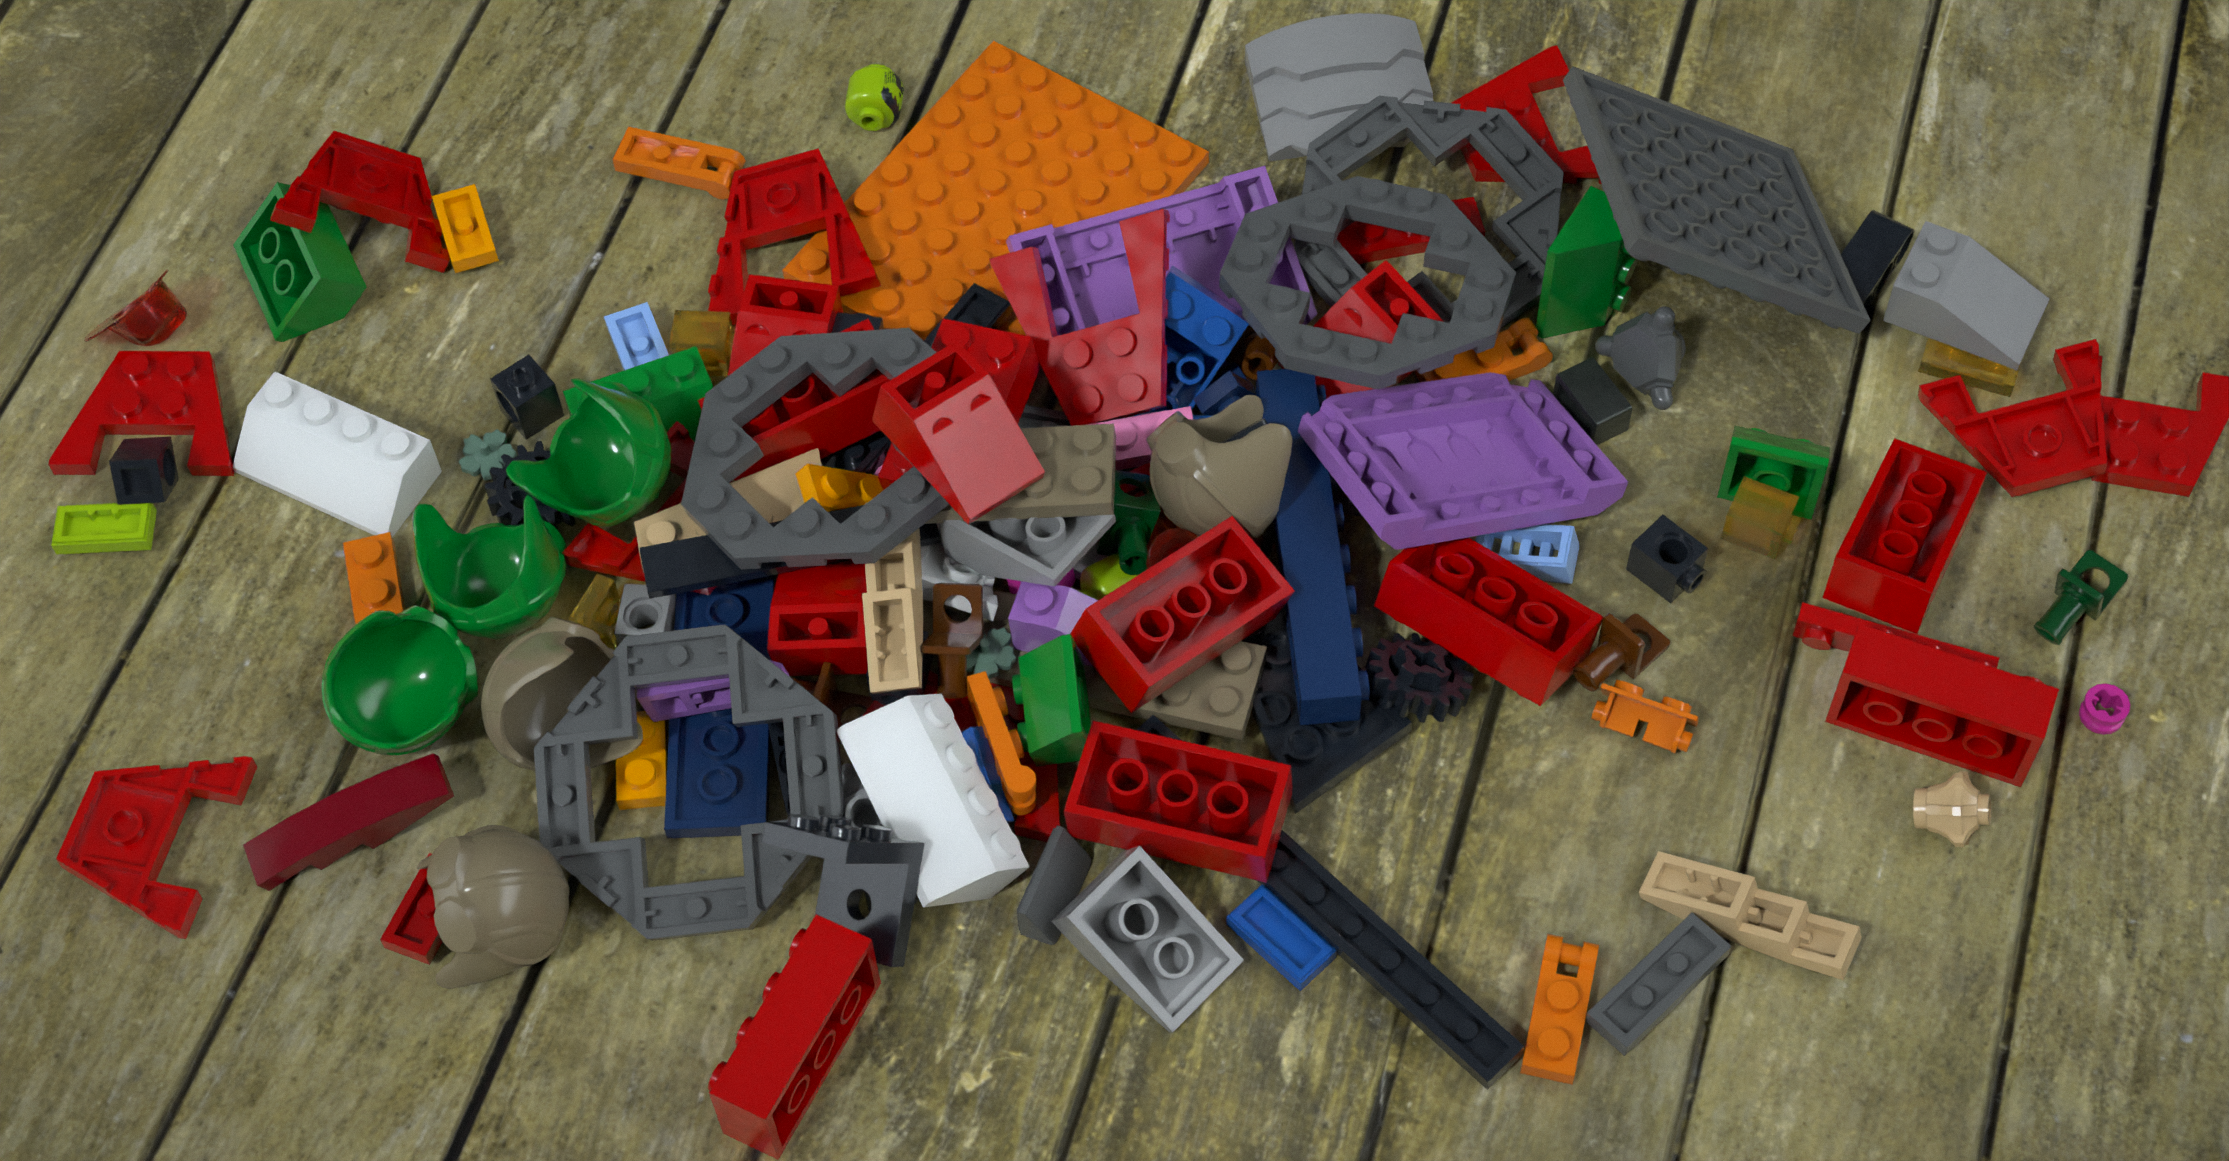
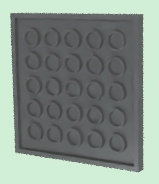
(1713, 202)

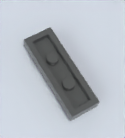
(1658, 984)

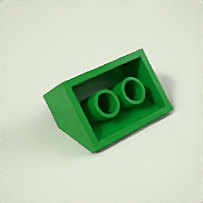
(1585, 270)
(297, 274)
(669, 383)

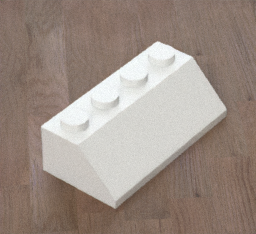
(334, 456)
(934, 793)

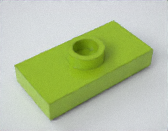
(103, 528)

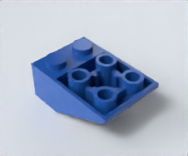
(1197, 336)

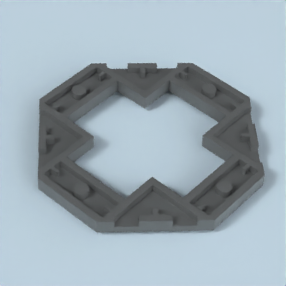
(1438, 132)
(1419, 341)
(726, 451)
(607, 714)

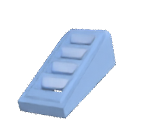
(1548, 538)

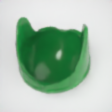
(602, 459)
(492, 577)
(398, 681)

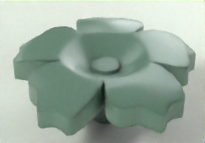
(485, 454)
(992, 653)

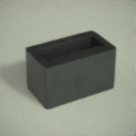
(1593, 400)

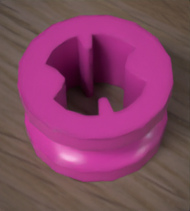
(2099, 720)

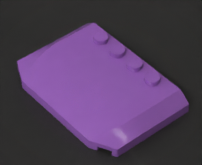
(1089, 263)
(1460, 458)

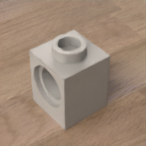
(639, 610)

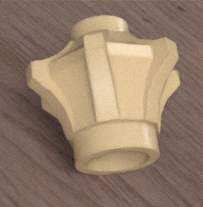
(1952, 809)

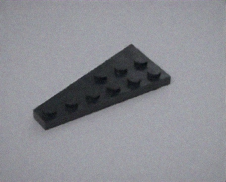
(1317, 752)

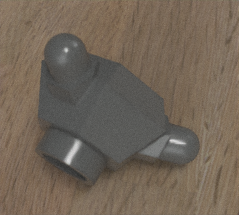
(1647, 354)

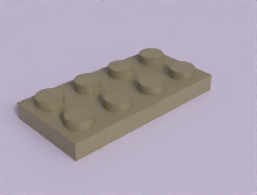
(1076, 476)

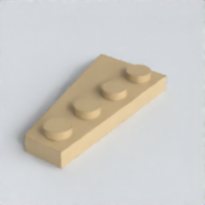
(770, 492)

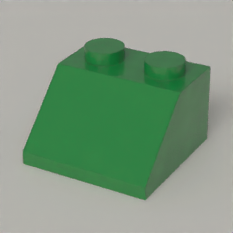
(1776, 461)
(1054, 702)

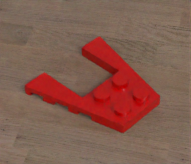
(781, 203)
(1111, 366)

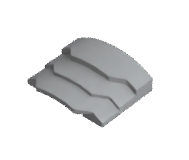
(1326, 70)

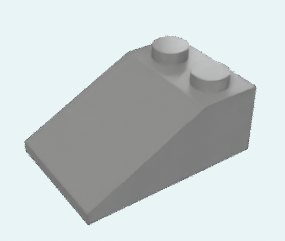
(1965, 298)
(1023, 548)
(1148, 938)

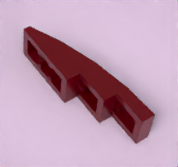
(351, 817)

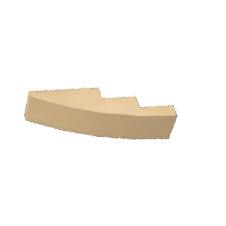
(895, 618)
(1750, 915)

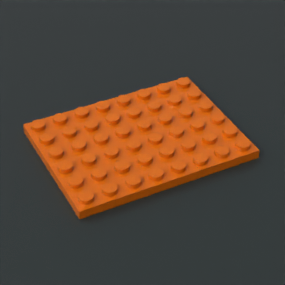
(988, 162)

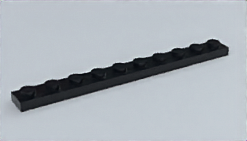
(1386, 958)

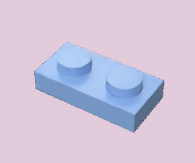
(635, 336)

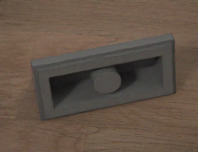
(1052, 886)

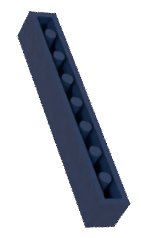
(1314, 564)

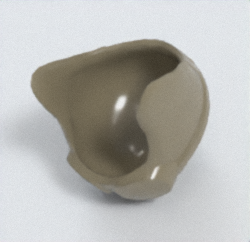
(1209, 480)
(535, 685)
(495, 903)

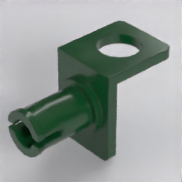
(1133, 524)
(2078, 597)

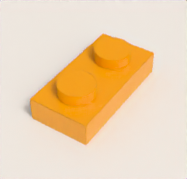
(465, 228)
(837, 487)
(643, 773)

